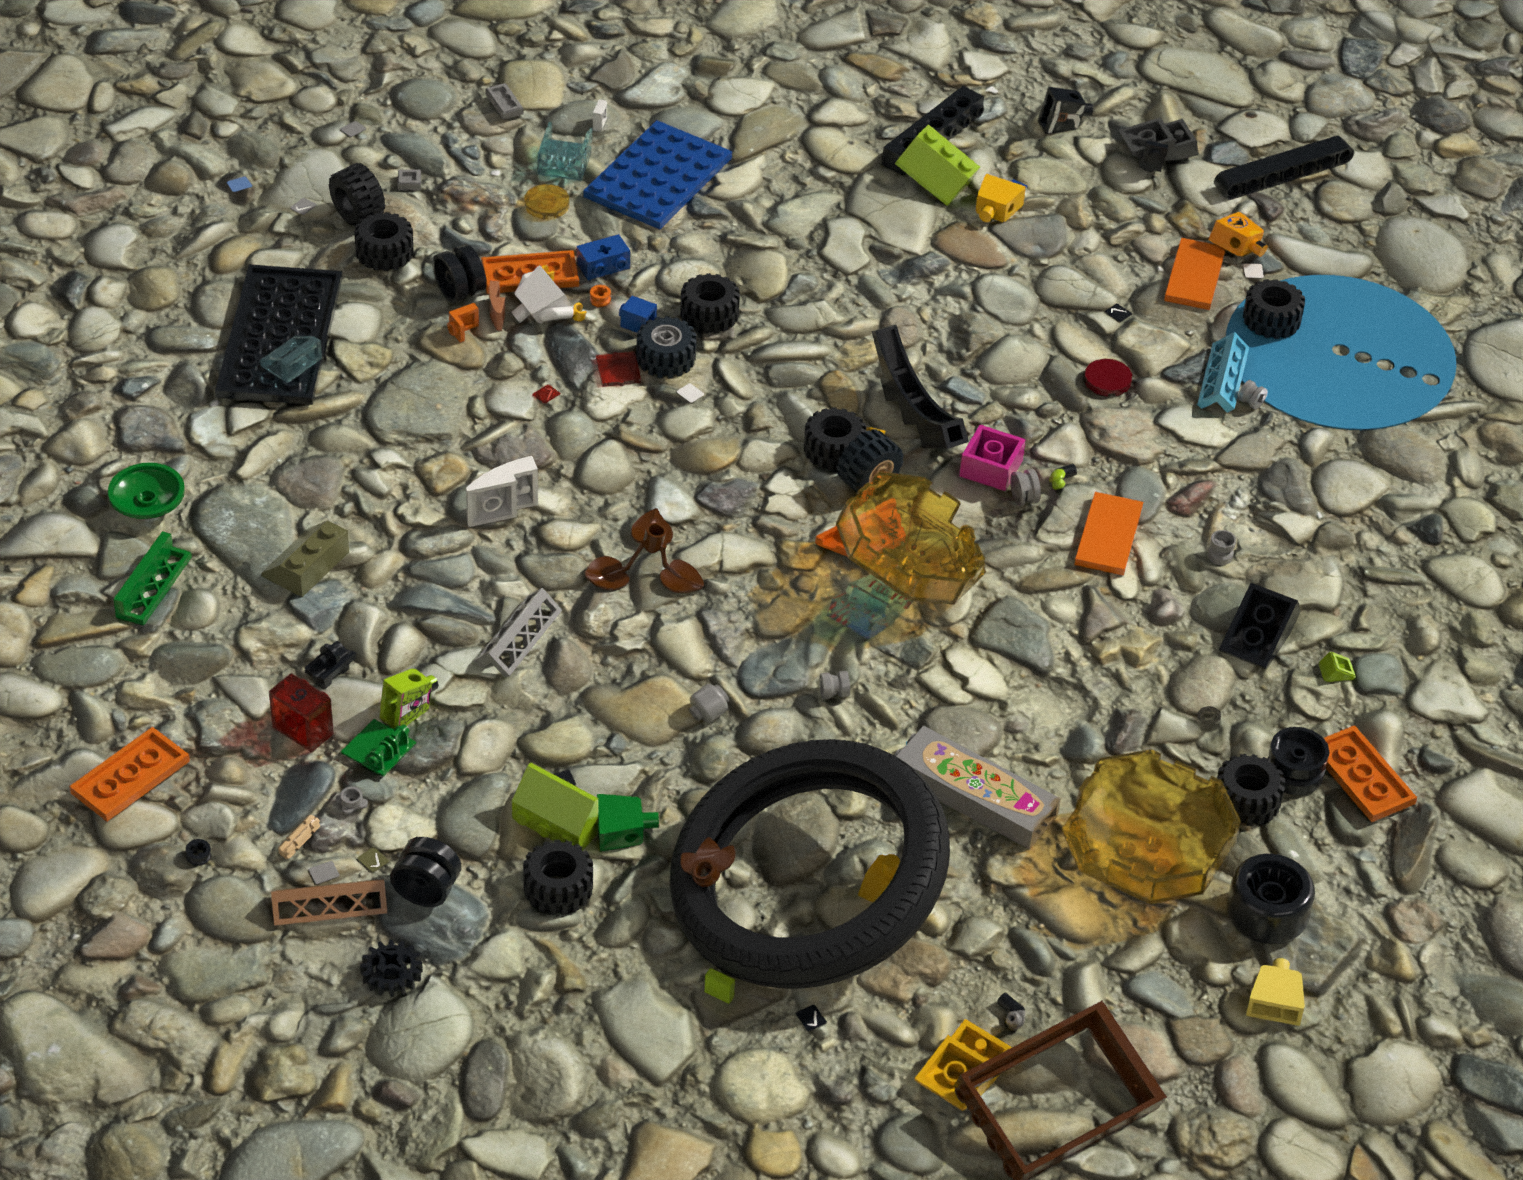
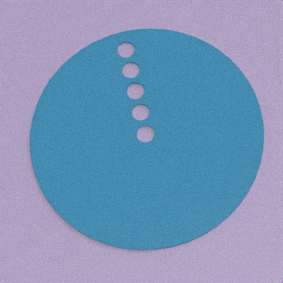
(1337, 390)

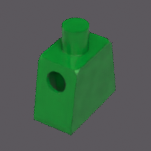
(622, 821)

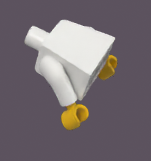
(544, 298)

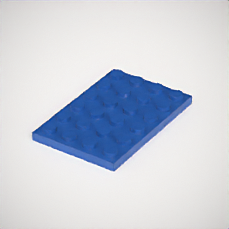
(658, 174)

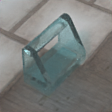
(297, 361)

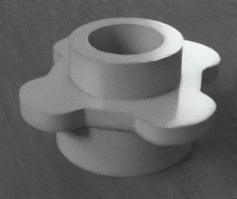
(351, 800)

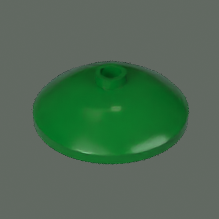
(146, 490)

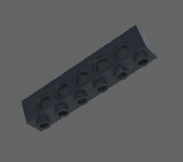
(946, 118)

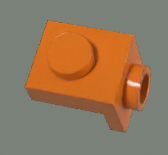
(463, 320)

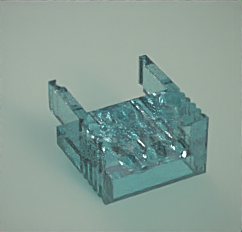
(564, 158)

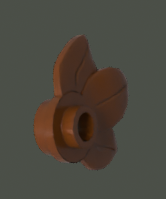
(708, 860)

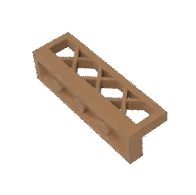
(328, 891)

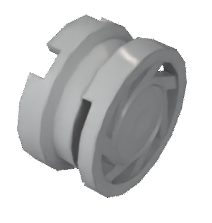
(1025, 487)

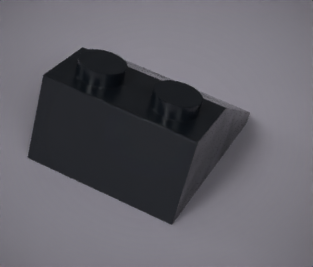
(1260, 626)

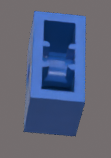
(603, 257)

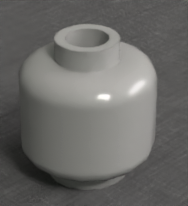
(708, 703)

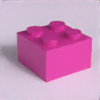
(992, 457)

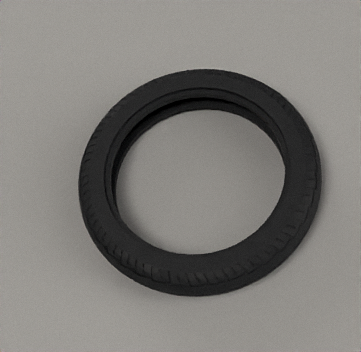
(850, 946)

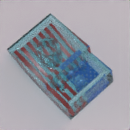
(867, 606)

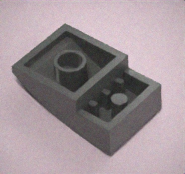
(1175, 134)

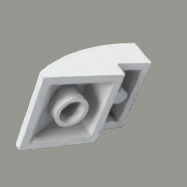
(502, 492)

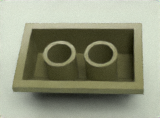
(309, 558)

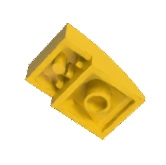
(956, 1055)

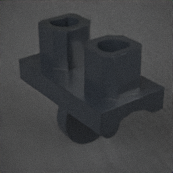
(332, 660)

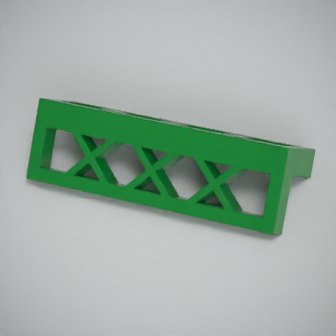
(144, 580)

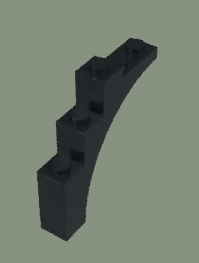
(900, 383)

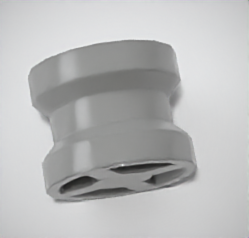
(1252, 394)

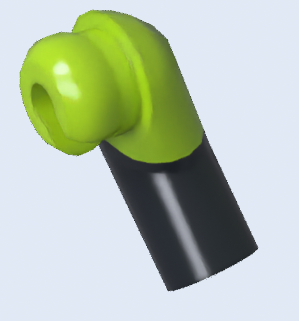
(1061, 473)

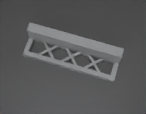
(512, 628)

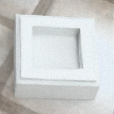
(599, 115)

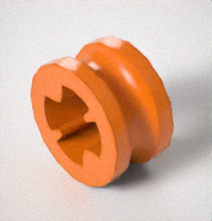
(600, 295)

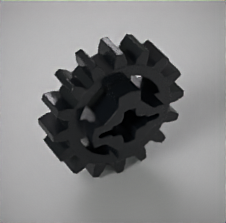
(391, 968)

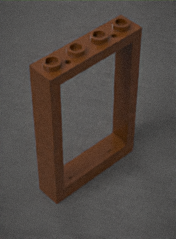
(1116, 1049)

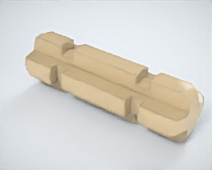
(299, 836)

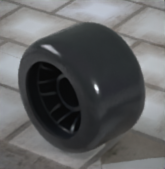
(1270, 898)

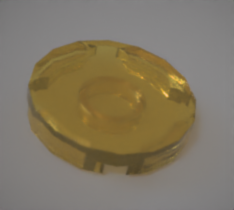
(546, 201)

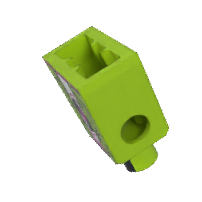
(406, 697)

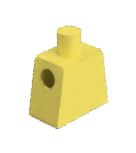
(1277, 994)

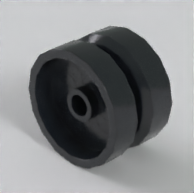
(459, 273)
(1301, 758)
(425, 872)

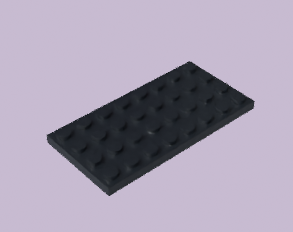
(270, 311)

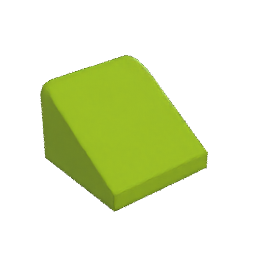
(1336, 668)

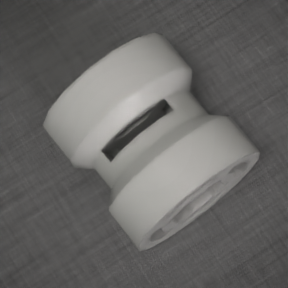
(1221, 547)
(833, 685)

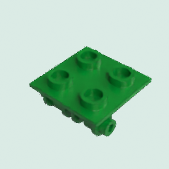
(379, 746)

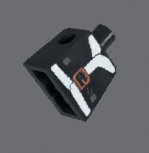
(1063, 110)

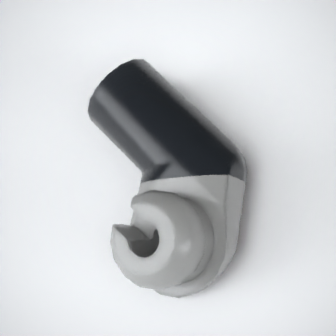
(1015, 1011)

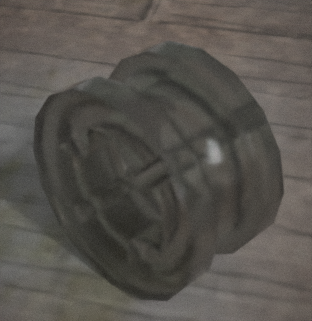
(1209, 712)

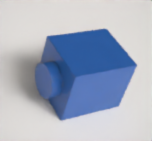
(636, 312)

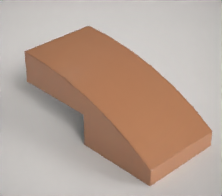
(496, 305)

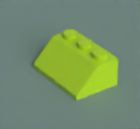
(937, 165)
(555, 807)

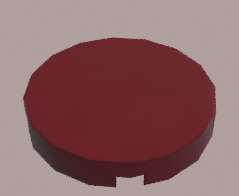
(1108, 377)

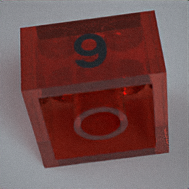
(301, 712)

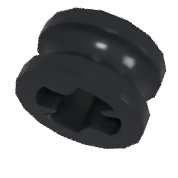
(193, 847)

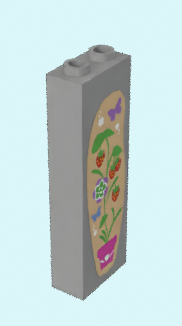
(981, 787)

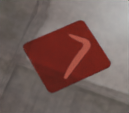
(546, 393)

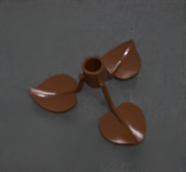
(653, 535)

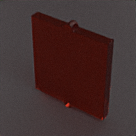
(618, 369)

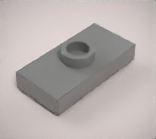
(504, 101)

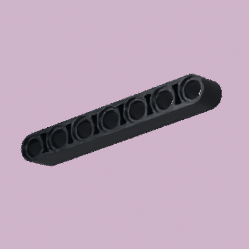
(1283, 167)

